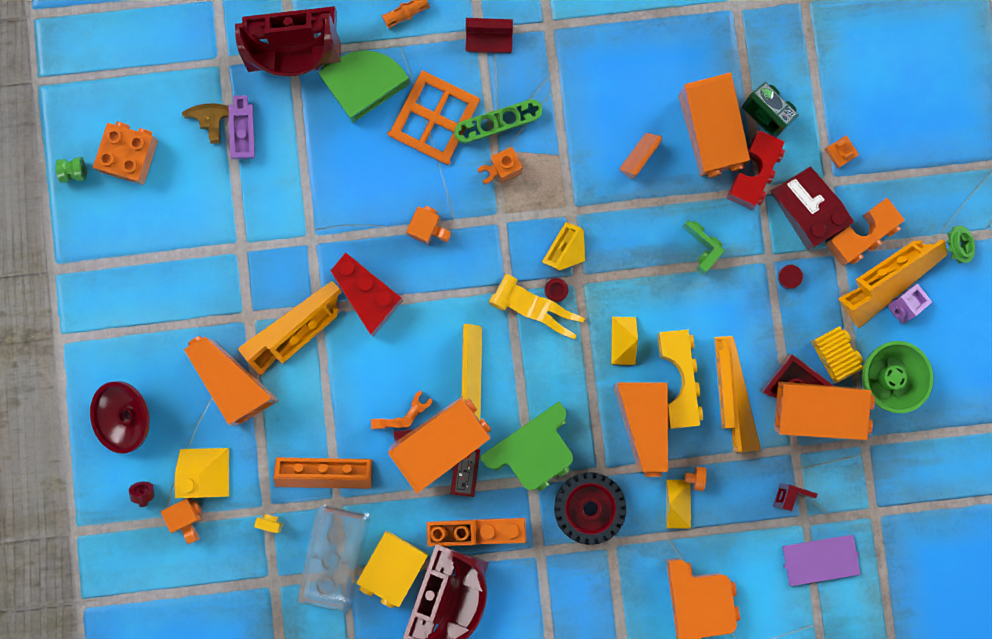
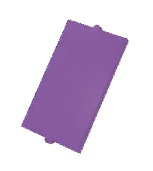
(821, 560)

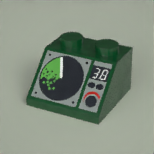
(770, 109)

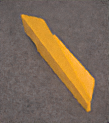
(292, 330)
(733, 397)

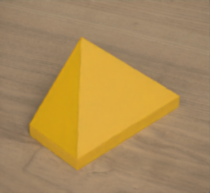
(567, 248)
(624, 341)
(678, 504)

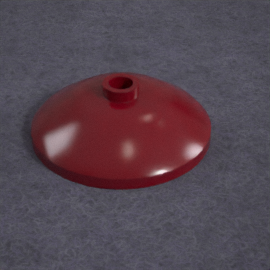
(119, 417)

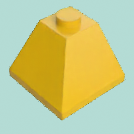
(202, 473)

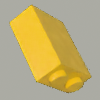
(391, 569)

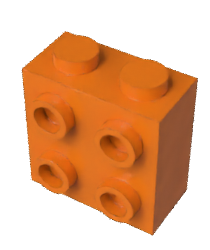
(125, 152)

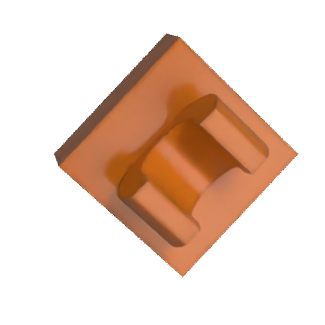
(841, 152)

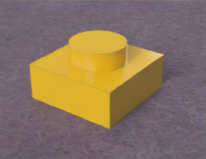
(269, 523)

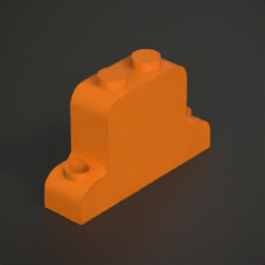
(701, 602)

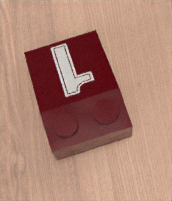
(811, 208)

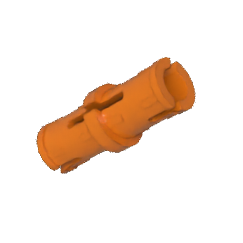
(404, 12)

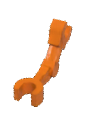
(407, 420)

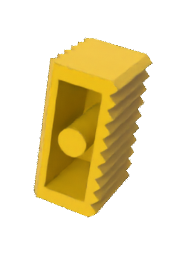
(837, 354)

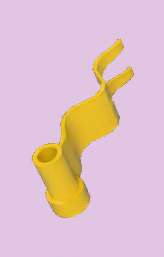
(530, 305)

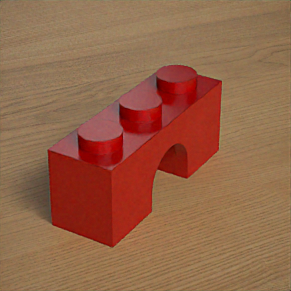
(765, 151)

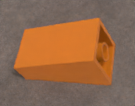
(714, 125)
(228, 382)
(823, 411)
(646, 423)
(439, 443)

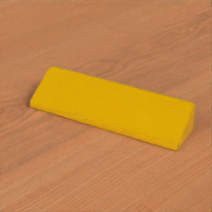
(472, 365)

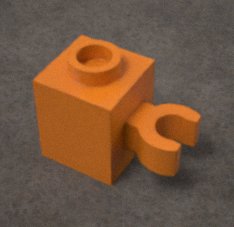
(504, 166)
(425, 226)
(182, 516)

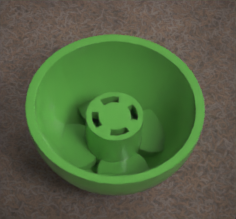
(908, 376)

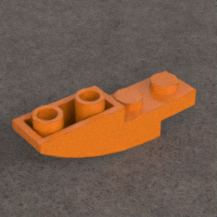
(476, 531)

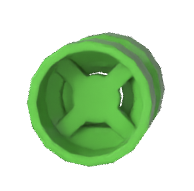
(71, 169)

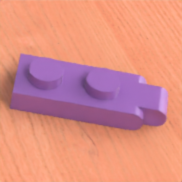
(241, 128)

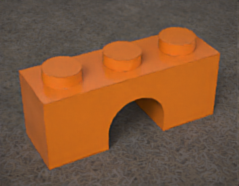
(881, 219)

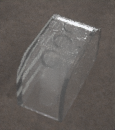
(334, 558)

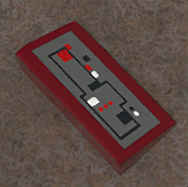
(465, 475)

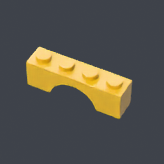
(676, 348)

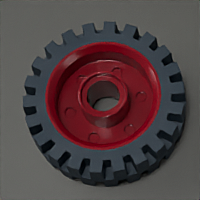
(609, 503)

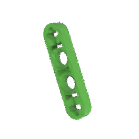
(497, 119)

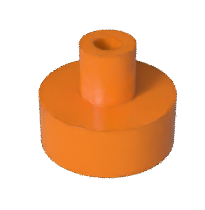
(698, 478)

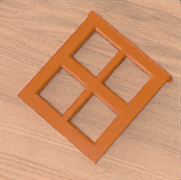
(434, 117)

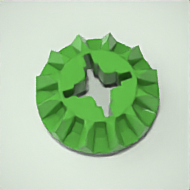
(965, 252)

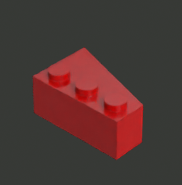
(367, 294)

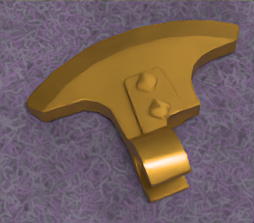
(209, 118)

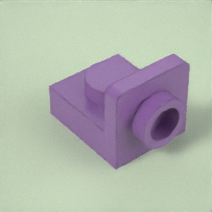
(909, 304)

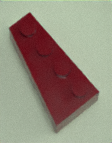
(792, 371)

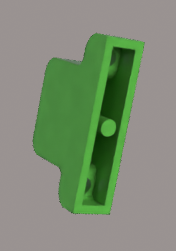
(534, 450)

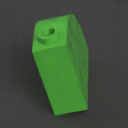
(363, 81)

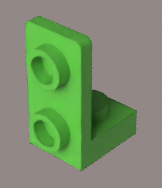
(714, 245)

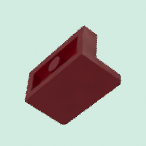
(489, 35)
(787, 495)

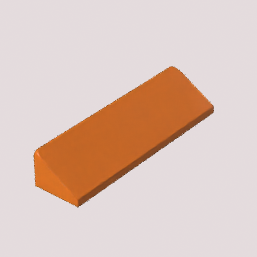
(323, 473)

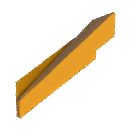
(890, 279)

